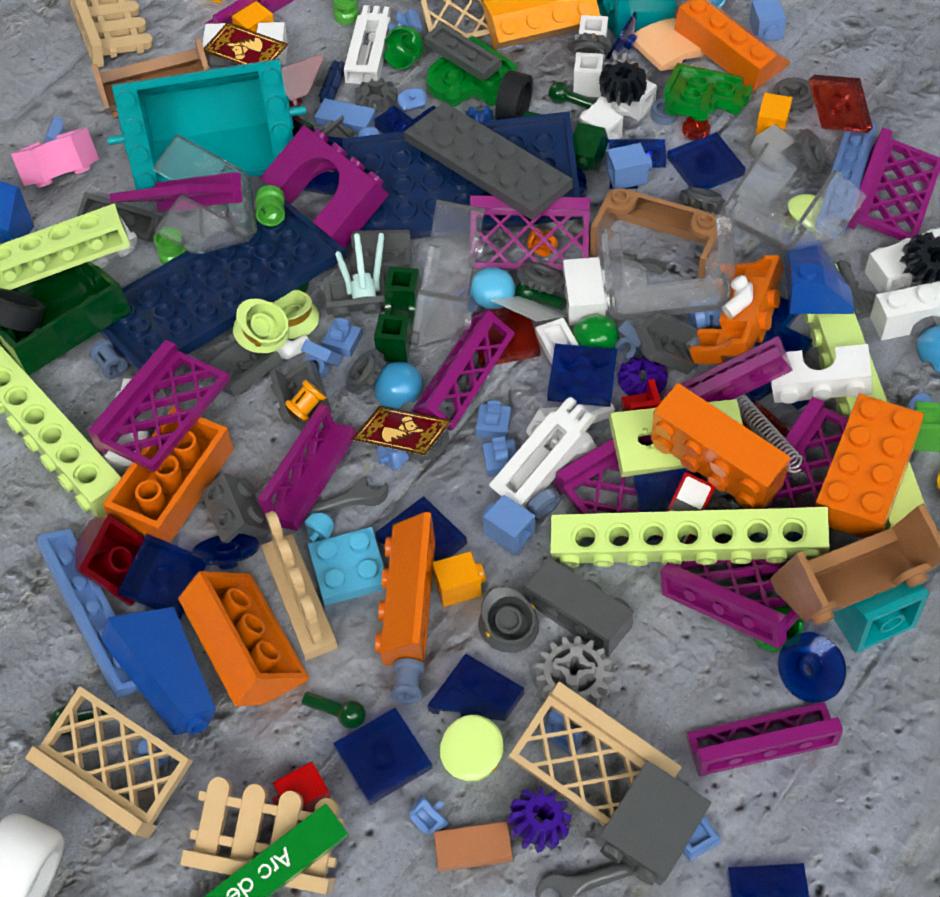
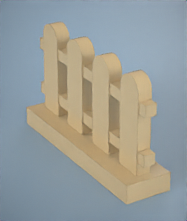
(91, 11)
(297, 592)
(247, 833)

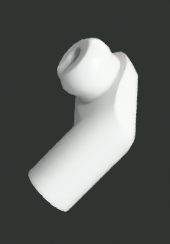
(742, 296)
(292, 348)

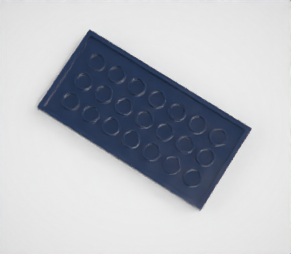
(419, 180)
(200, 293)

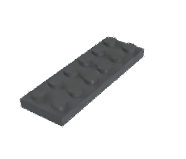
(488, 160)

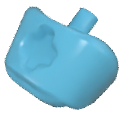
(319, 526)

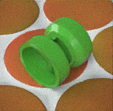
(345, 11)
(270, 205)
(167, 248)

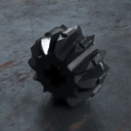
(622, 82)
(922, 258)

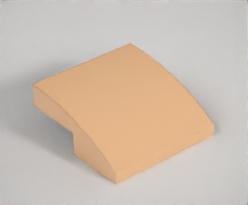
(664, 45)

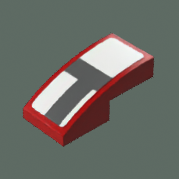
(690, 495)

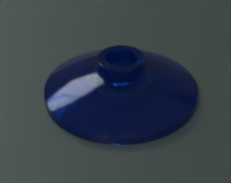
(626, 37)
(225, 555)
(824, 660)

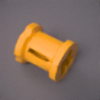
(305, 400)

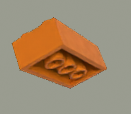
(718, 448)
(869, 466)
(164, 499)

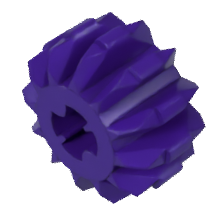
(548, 809)

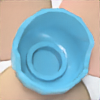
(491, 284)

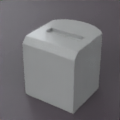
(777, 138)

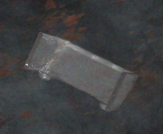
(760, 205)
(192, 224)
(448, 274)
(633, 298)

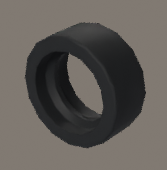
(513, 95)
(20, 311)

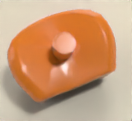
(543, 250)

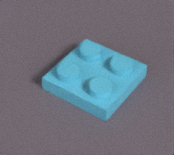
(347, 565)

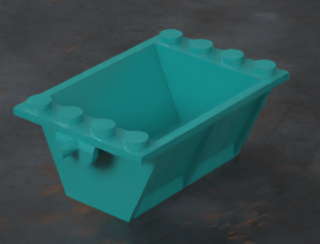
(226, 110)

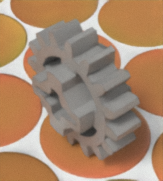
(574, 658)

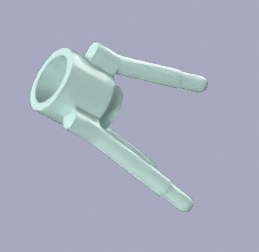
(362, 283)

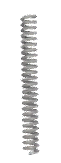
(756, 430)

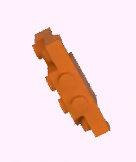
(749, 325)

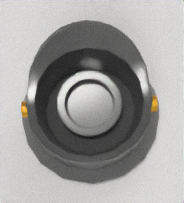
(508, 620)

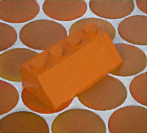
(729, 42)
(407, 590)
(242, 637)

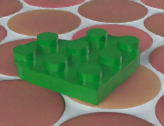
(454, 85)
(701, 91)

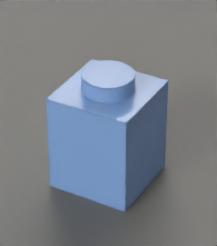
(767, 19)
(628, 166)
(508, 524)

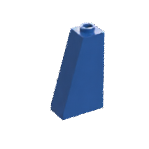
(162, 667)

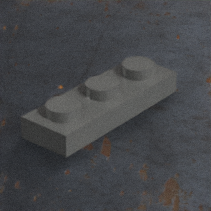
(462, 52)

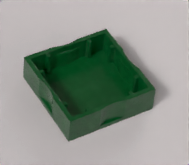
(77, 307)

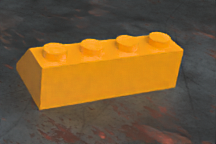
(530, 20)

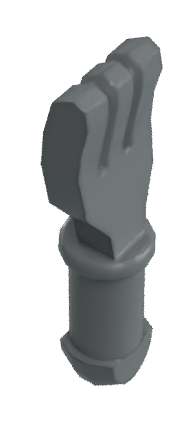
(650, 264)
(861, 300)

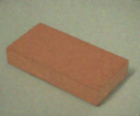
(473, 846)

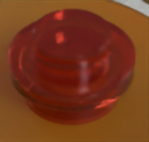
(695, 129)

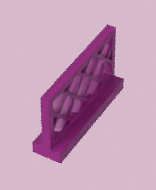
(875, 174)
(205, 190)
(563, 207)
(140, 395)
(802, 438)
(589, 467)
(727, 603)

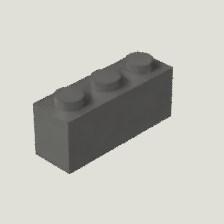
(579, 605)

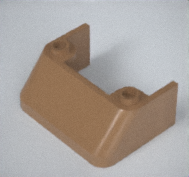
(169, 65)
(656, 215)
(860, 569)

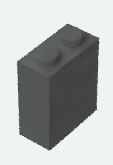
(653, 824)

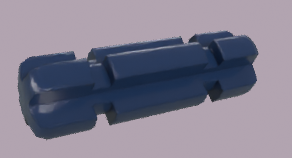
(332, 81)

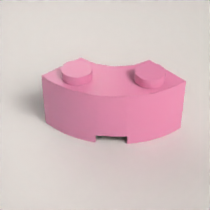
(44, 161)

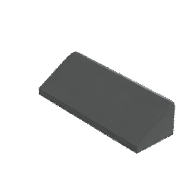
(136, 219)

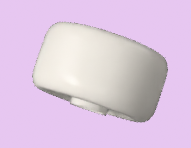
(28, 856)

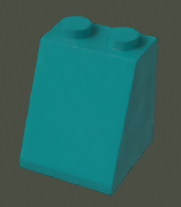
(647, 12)
(881, 616)

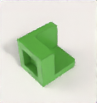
(930, 430)

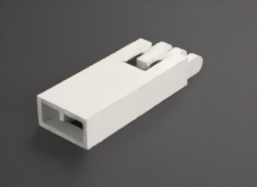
(367, 60)
(535, 466)

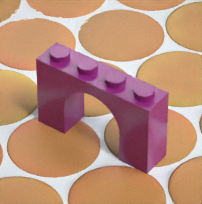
(357, 192)

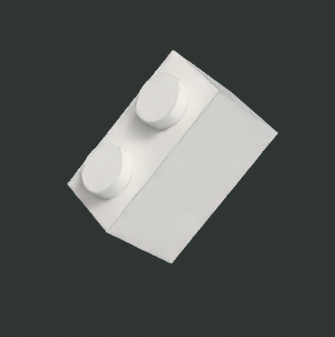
(584, 288)

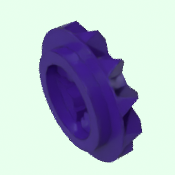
(630, 380)

